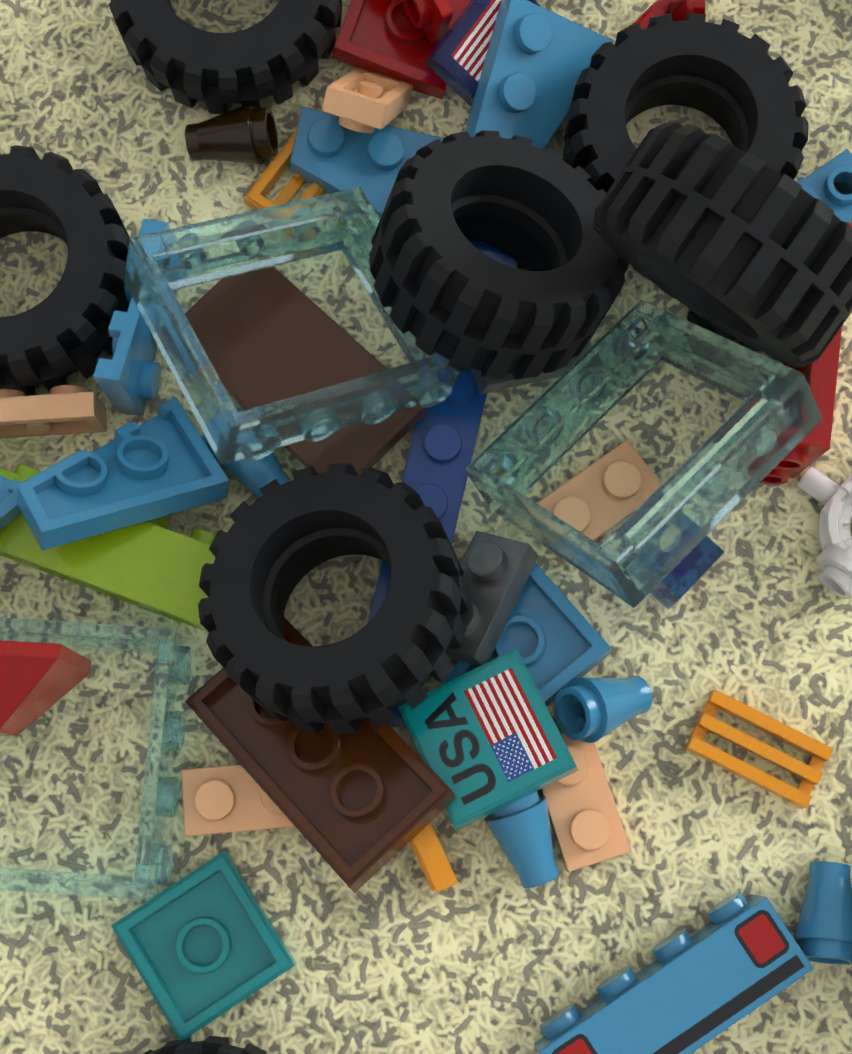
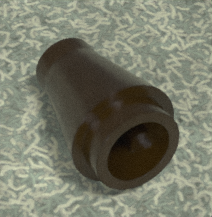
(235, 136)

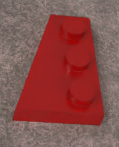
(384, 41)

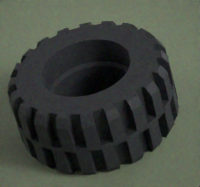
(229, 65)
(690, 67)
(732, 241)
(464, 300)
(74, 320)
(286, 538)

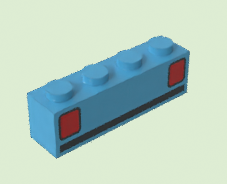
(690, 990)

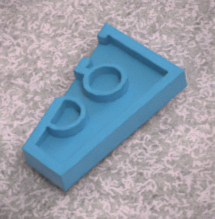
(530, 72)
(352, 159)
(132, 372)
(131, 480)
(549, 637)

